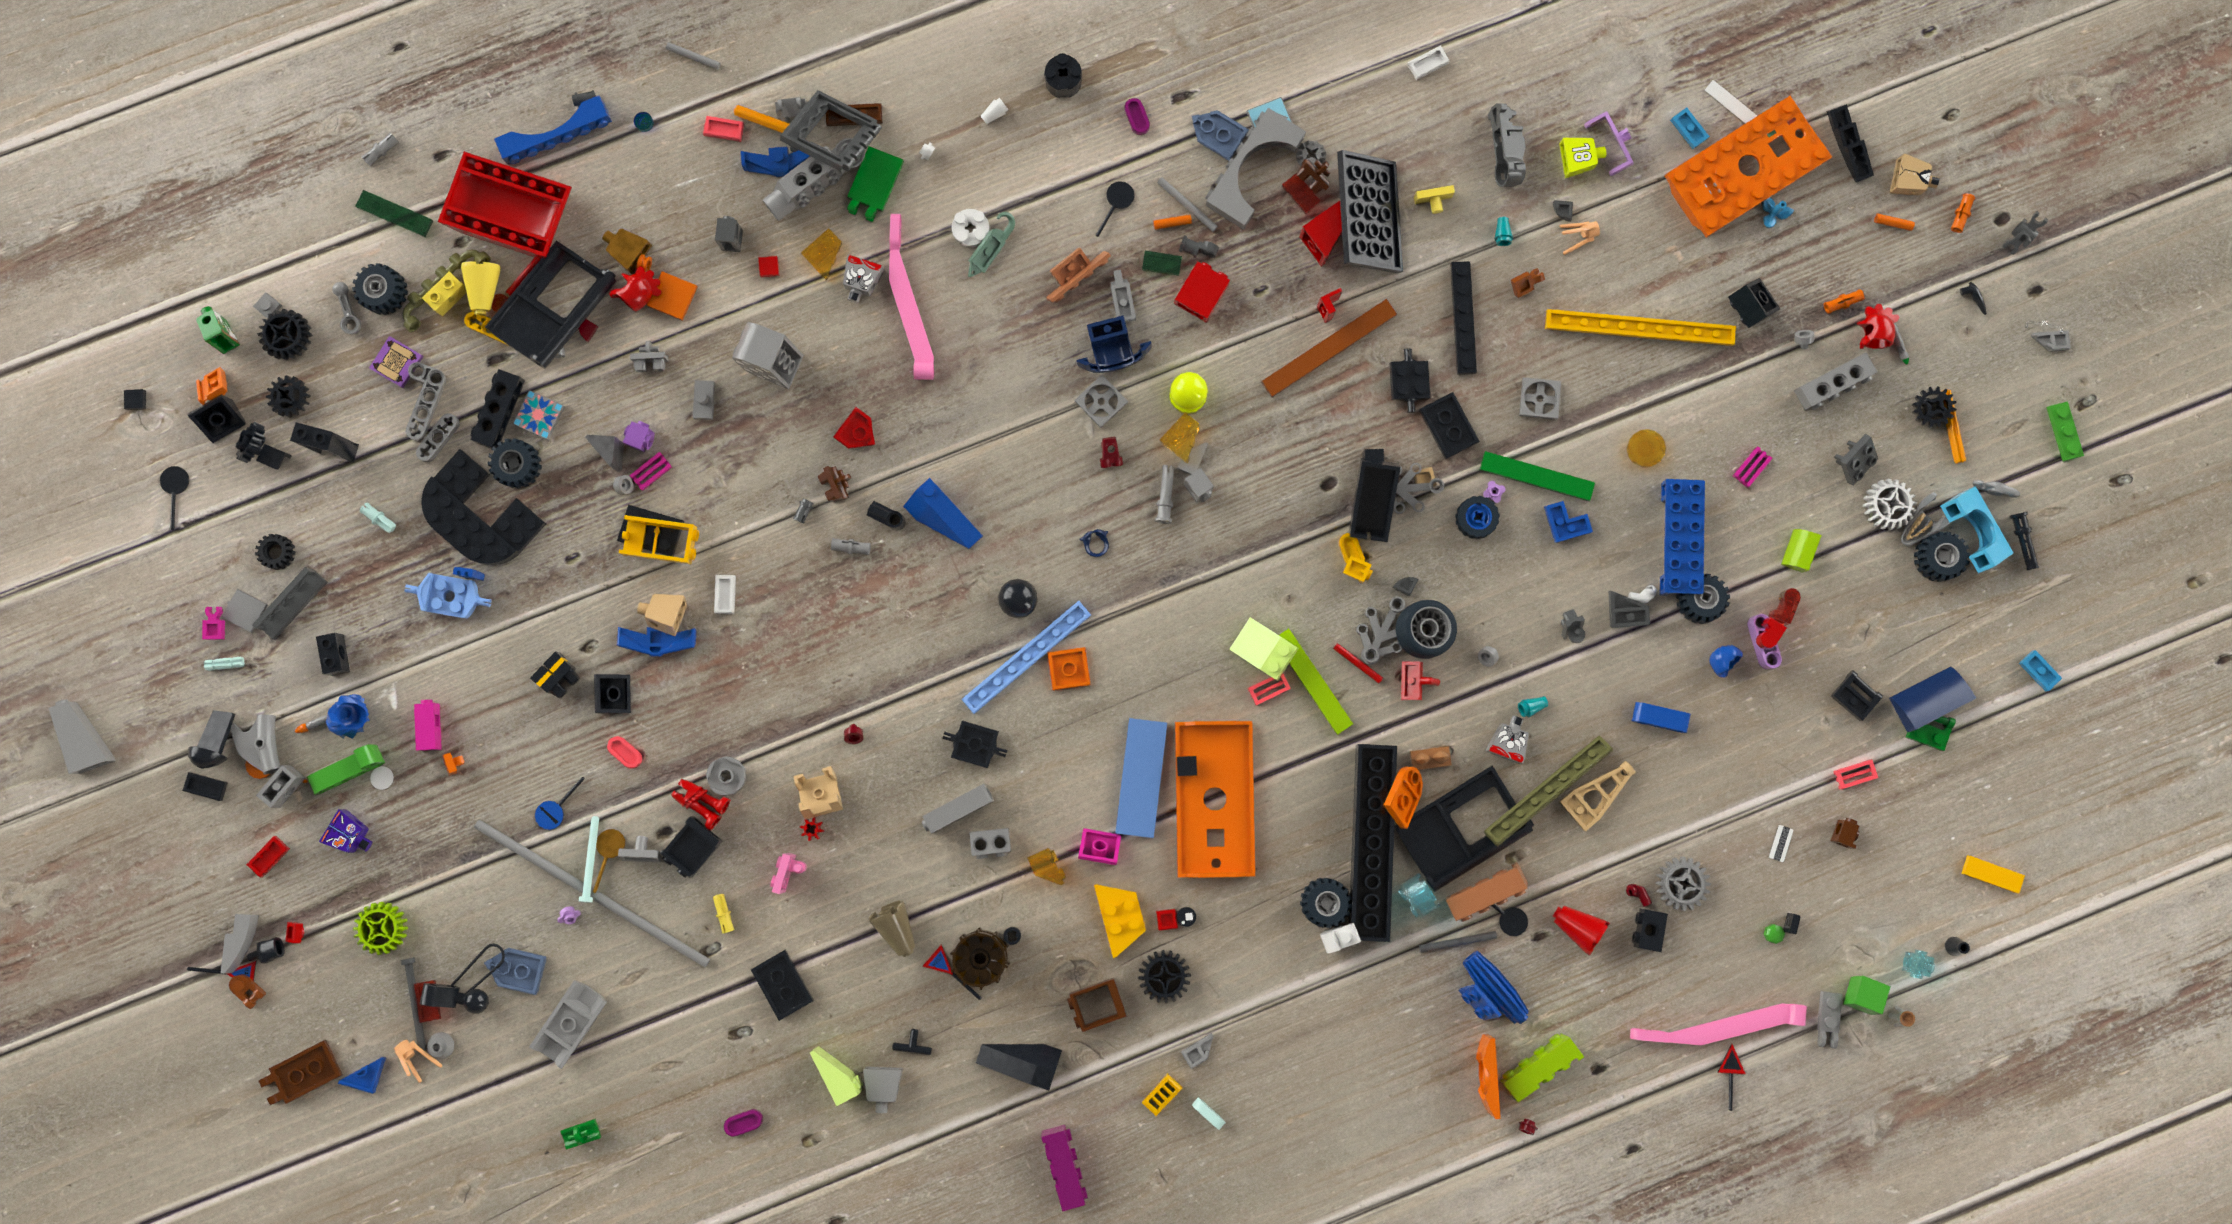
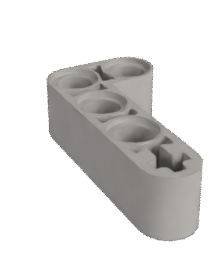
(422, 404)

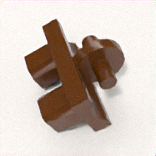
(1320, 181)
(837, 481)

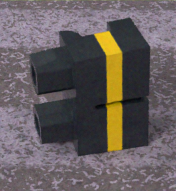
(554, 673)

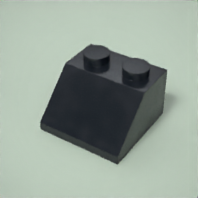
(1753, 303)

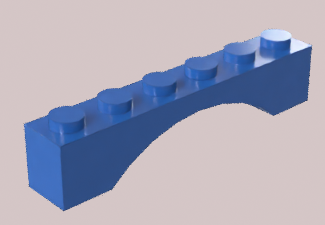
(589, 116)

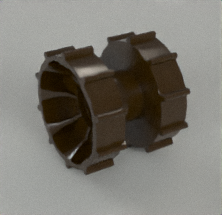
(969, 969)

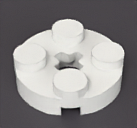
(973, 217)

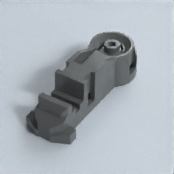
(1511, 150)

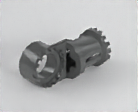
(1192, 247)

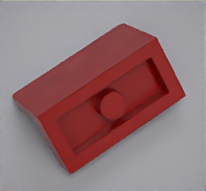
(1325, 304)

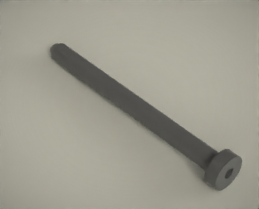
(411, 981)

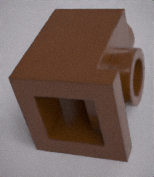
(1846, 833)

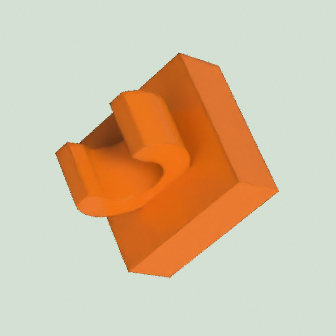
(452, 763)

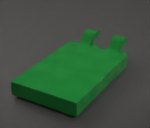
(874, 182)

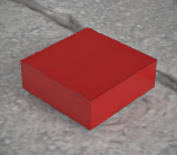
(768, 266)
(1166, 919)

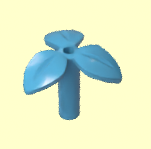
(1780, 210)

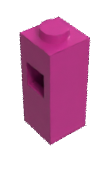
(427, 726)

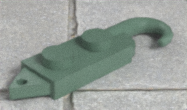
(990, 246)

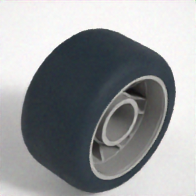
(1439, 624)

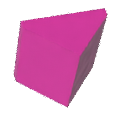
(1099, 846)

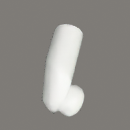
(1645, 596)

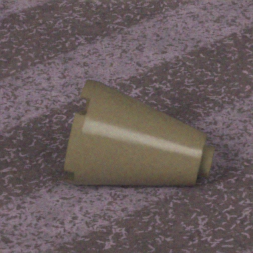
(894, 927)

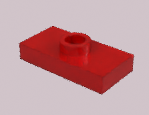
(268, 856)

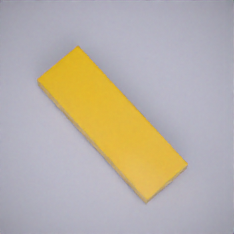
(1993, 874)

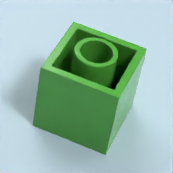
(1866, 995)

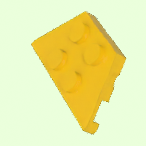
(1120, 916)

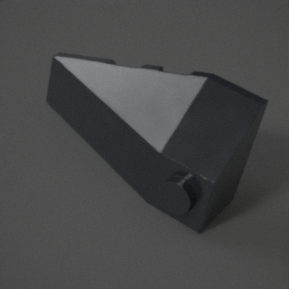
(1024, 1062)

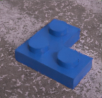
(1563, 527)

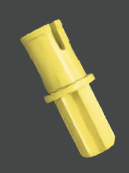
(723, 913)

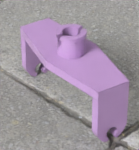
(1620, 137)

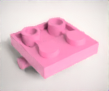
(786, 865)

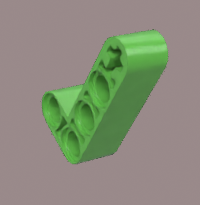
(362, 761)

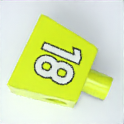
(1579, 155)

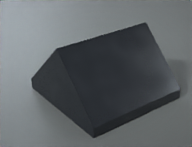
(217, 418)
(612, 693)

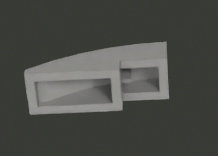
(238, 943)

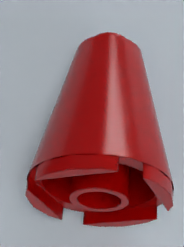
(1581, 927)

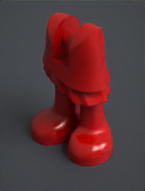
(697, 793)

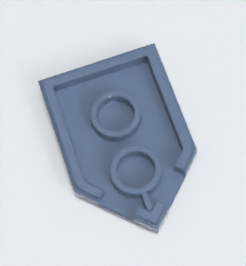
(1219, 133)
(519, 971)

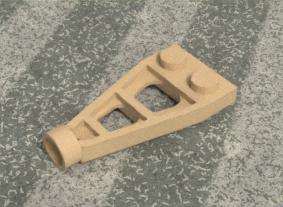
(1581, 811)

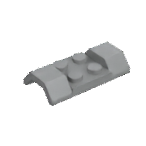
(569, 1023)

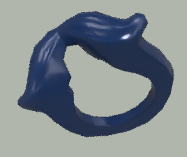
(1087, 538)

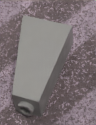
(78, 739)
(957, 808)

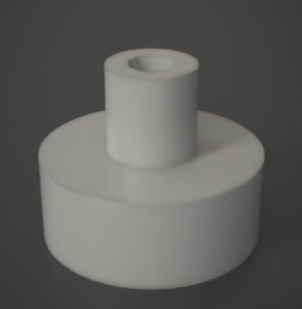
(1804, 338)
(623, 485)
(1488, 656)

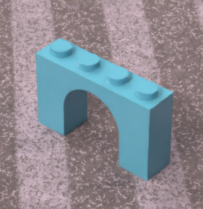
(1992, 543)

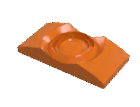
(1488, 1075)

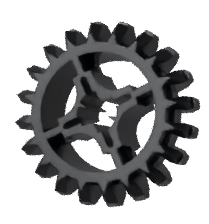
(274, 345)
(1173, 976)

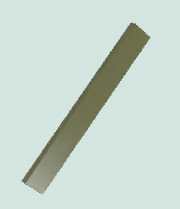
(1548, 790)

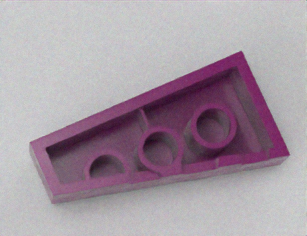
(1063, 1167)

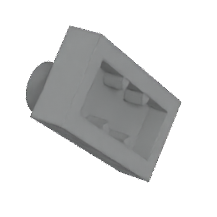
(704, 400)
(640, 852)

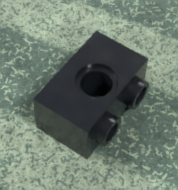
(333, 654)
(1658, 923)

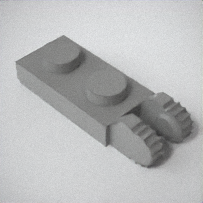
(1829, 1018)

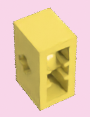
(445, 294)

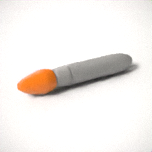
(310, 725)

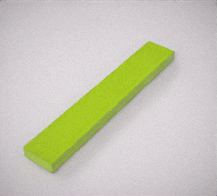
(1317, 687)

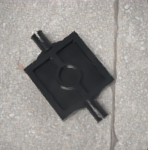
(1409, 380)
(974, 744)

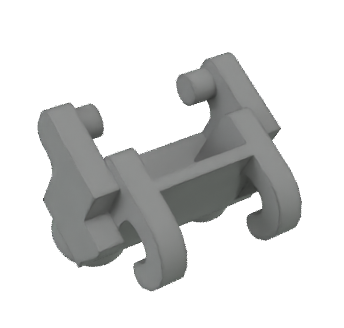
(789, 107)

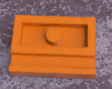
(212, 385)

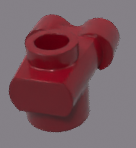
(1111, 457)

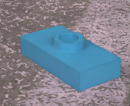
(1689, 128)
(2040, 670)

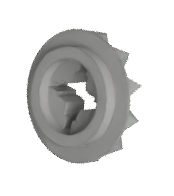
(1311, 146)

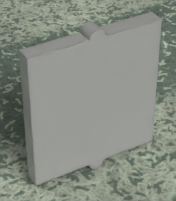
(244, 610)

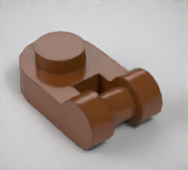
(241, 985)

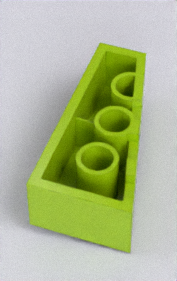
(1541, 1066)

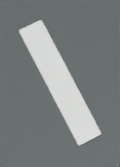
(1730, 102)

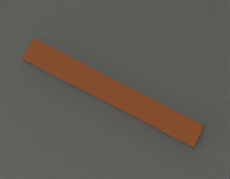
(1329, 348)

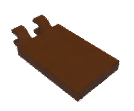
(302, 1073)

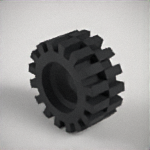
(267, 543)

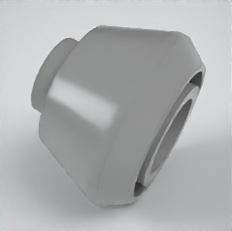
(445, 1045)

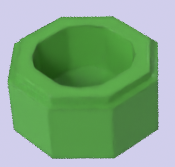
(1774, 933)

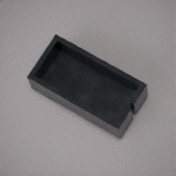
(1374, 499)

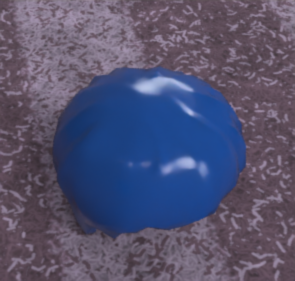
(1724, 659)

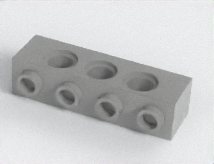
(1861, 366)

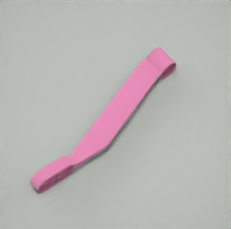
(907, 306)
(1728, 1027)

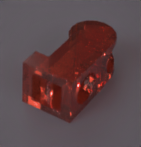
(1787, 606)

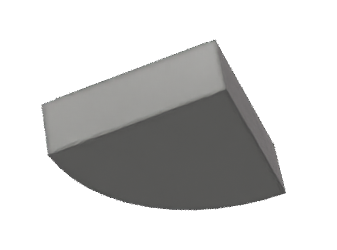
(1563, 209)
(1406, 585)

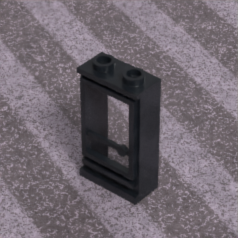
(320, 439)

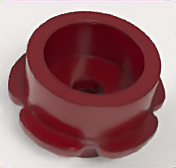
(1527, 1126)

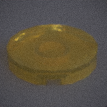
(1646, 448)

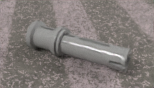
(1165, 503)

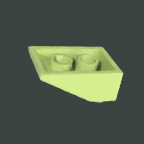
(1264, 649)
(838, 1078)

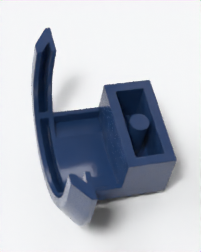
(1111, 347)

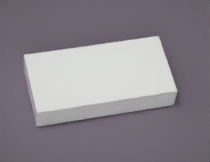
(1428, 62)
(724, 594)

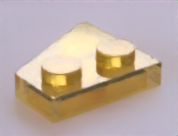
(823, 252)
(1181, 436)

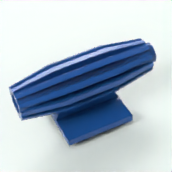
(1491, 991)

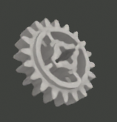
(1680, 890)

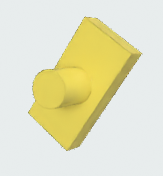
(1434, 196)

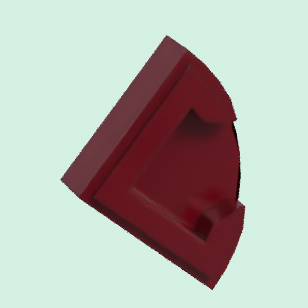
(587, 330)

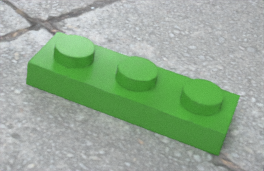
(2065, 431)

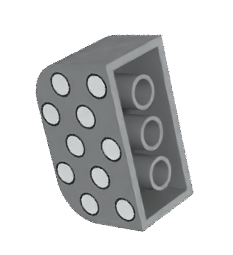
(767, 355)

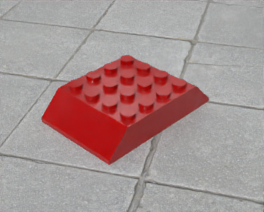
(504, 205)

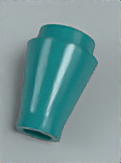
(1503, 232)
(1531, 706)

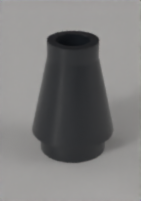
(1956, 946)

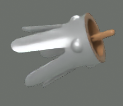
(1904, 1017)

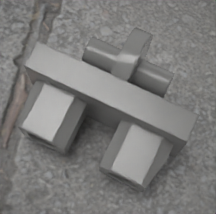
(652, 355)

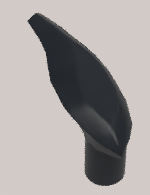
(1976, 295)

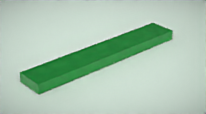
(1537, 476)

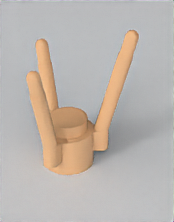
(1587, 230)
(405, 1051)

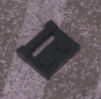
(1853, 700)

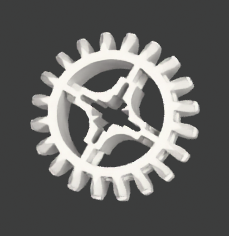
(1883, 518)

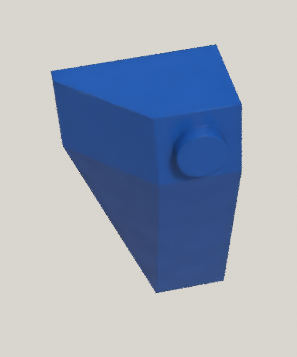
(938, 512)

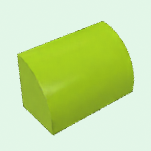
(1801, 550)

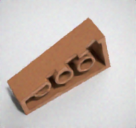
(1487, 893)

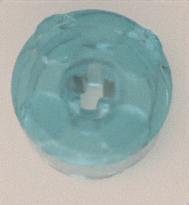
(1419, 896)

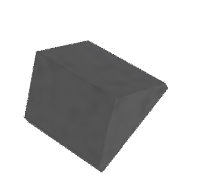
(609, 448)

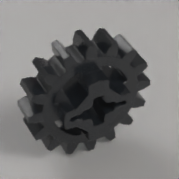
(281, 402)
(1940, 411)
(250, 442)

